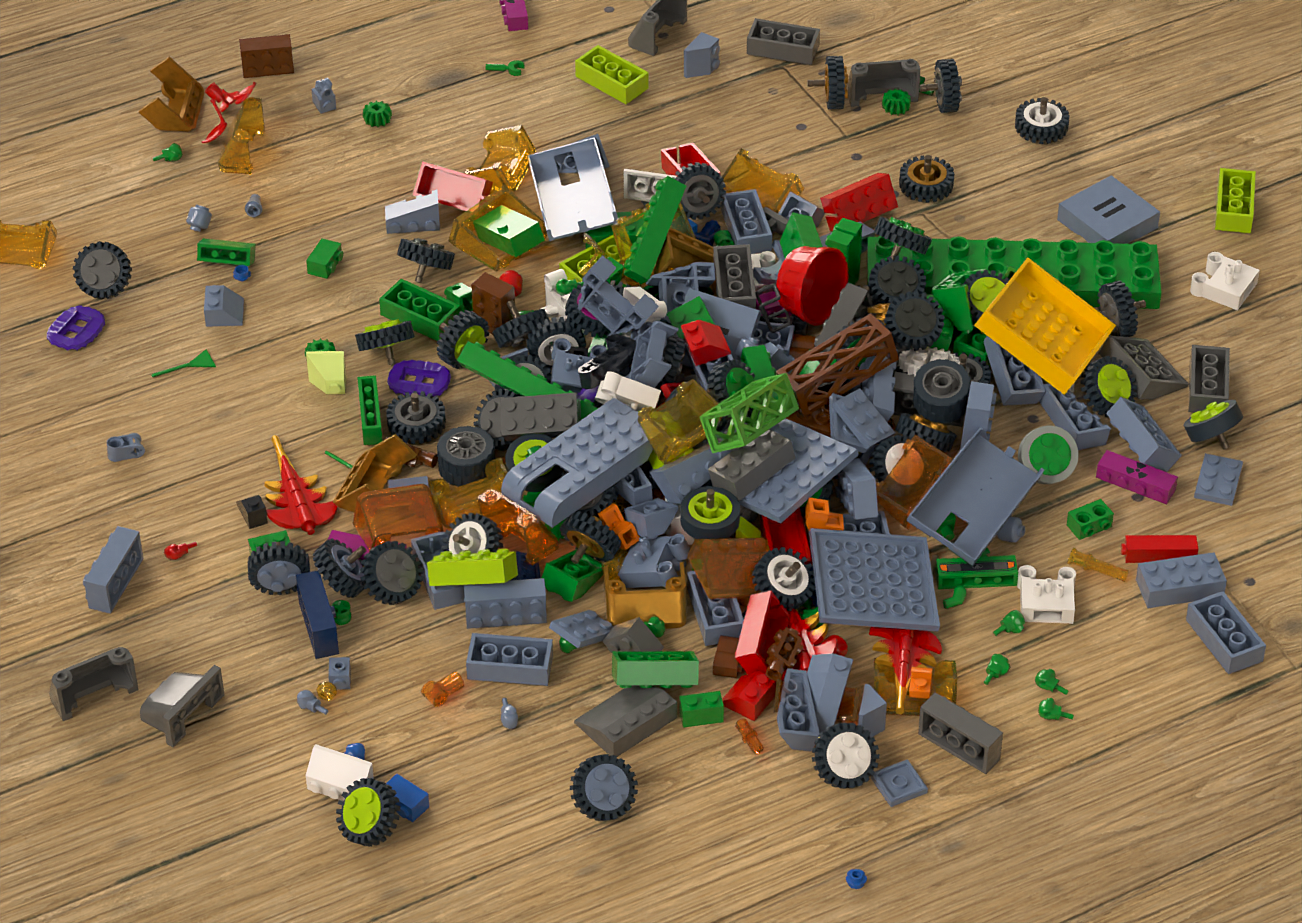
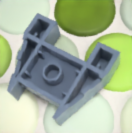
(675, 283)
(609, 305)
(648, 359)

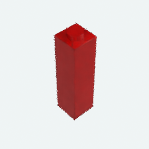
(1158, 547)

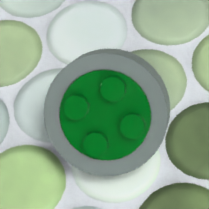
(1049, 449)

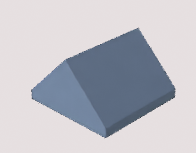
(872, 711)

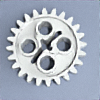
(912, 360)

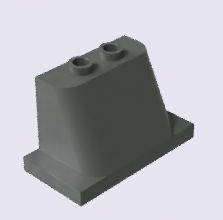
(178, 698)

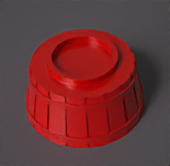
(812, 282)

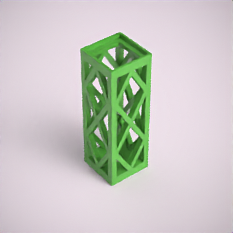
(771, 412)

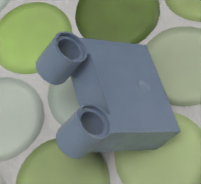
(566, 365)
(650, 561)

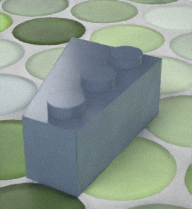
(413, 215)

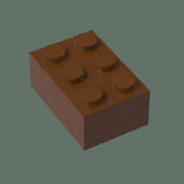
(266, 56)
(491, 299)

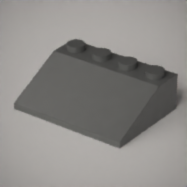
(1151, 370)
(628, 718)

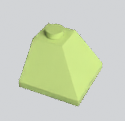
(327, 371)

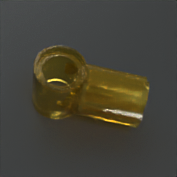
(615, 564)

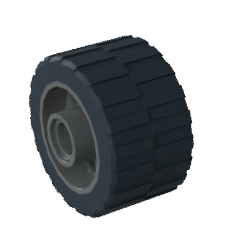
(941, 390)
(464, 454)

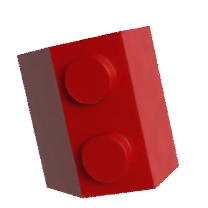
(704, 341)
(750, 695)

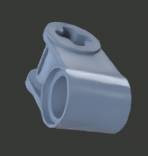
(123, 447)

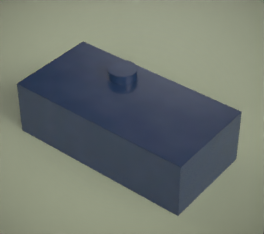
(317, 614)

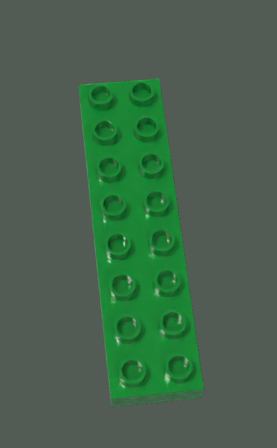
(1074, 264)

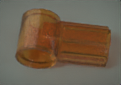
(439, 691)

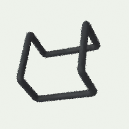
(764, 313)

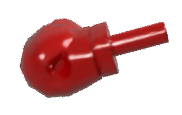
(175, 551)

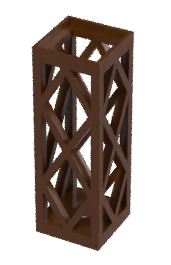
(868, 346)

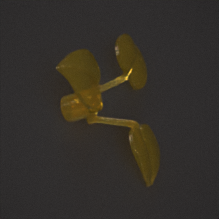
(589, 240)

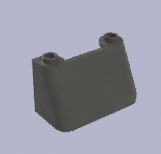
(660, 13)
(883, 76)
(107, 669)

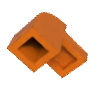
(819, 516)
(625, 530)
(921, 682)

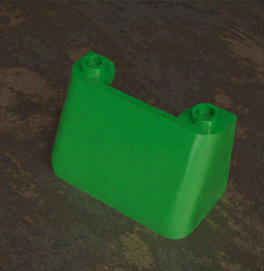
(954, 301)

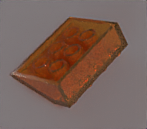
(727, 565)

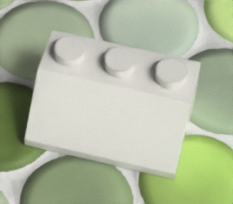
(641, 184)
(334, 771)

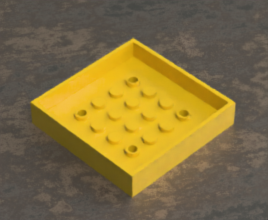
(1045, 325)

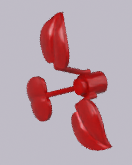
(218, 95)

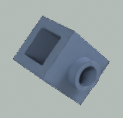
(340, 672)

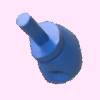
(356, 750)

